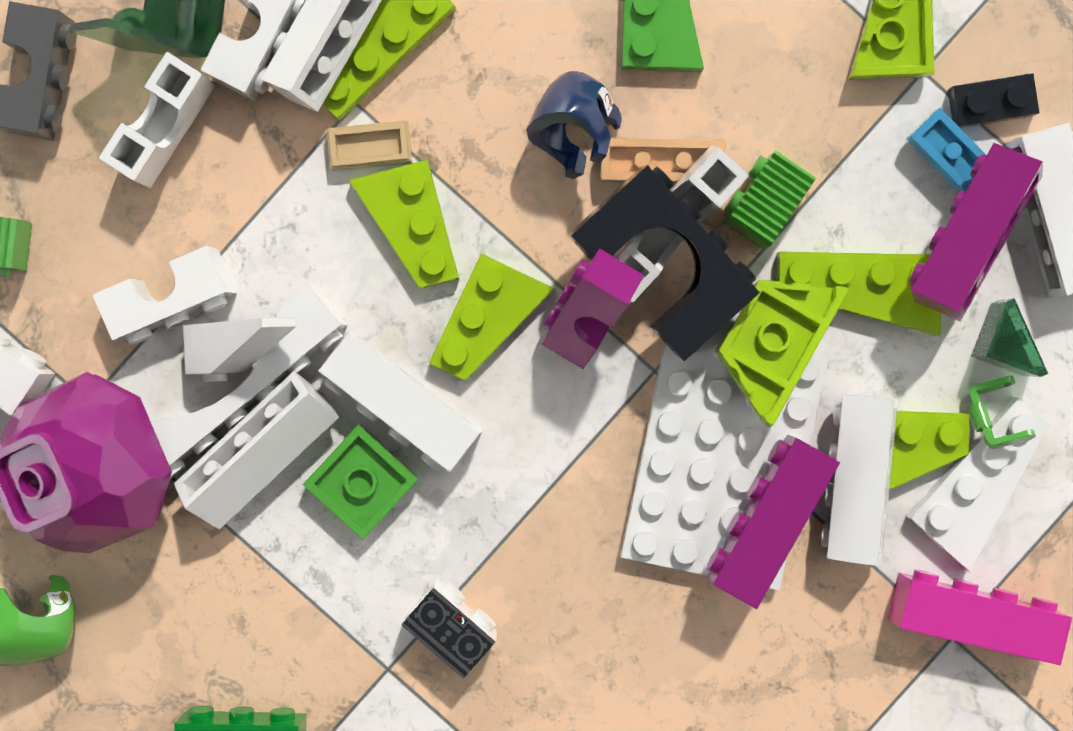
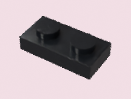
(993, 100)

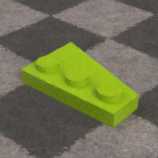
(485, 315)

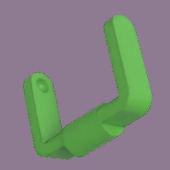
(981, 417)

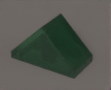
(1007, 341)

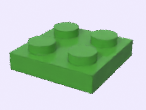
(361, 481)

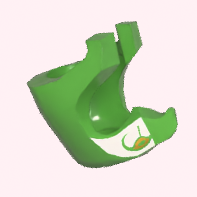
(37, 638)

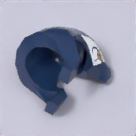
(576, 101)

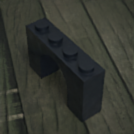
(718, 284)

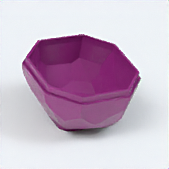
(82, 466)

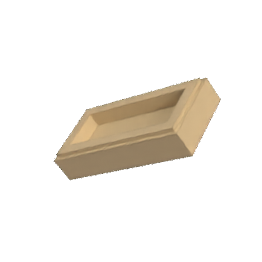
(369, 145)

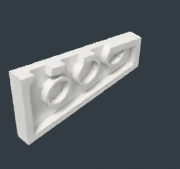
(977, 487)

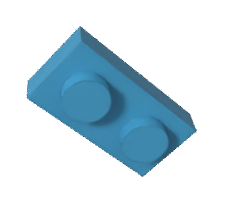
(946, 148)

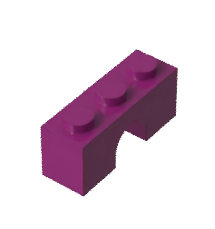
(590, 307)

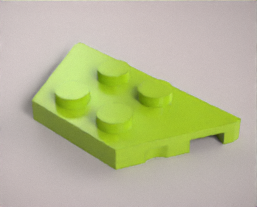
(776, 340)

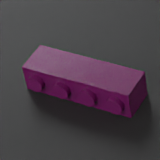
(976, 231)
(771, 520)

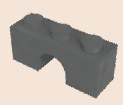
(35, 104)

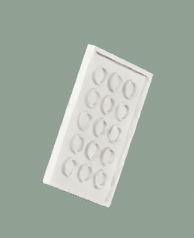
(704, 455)

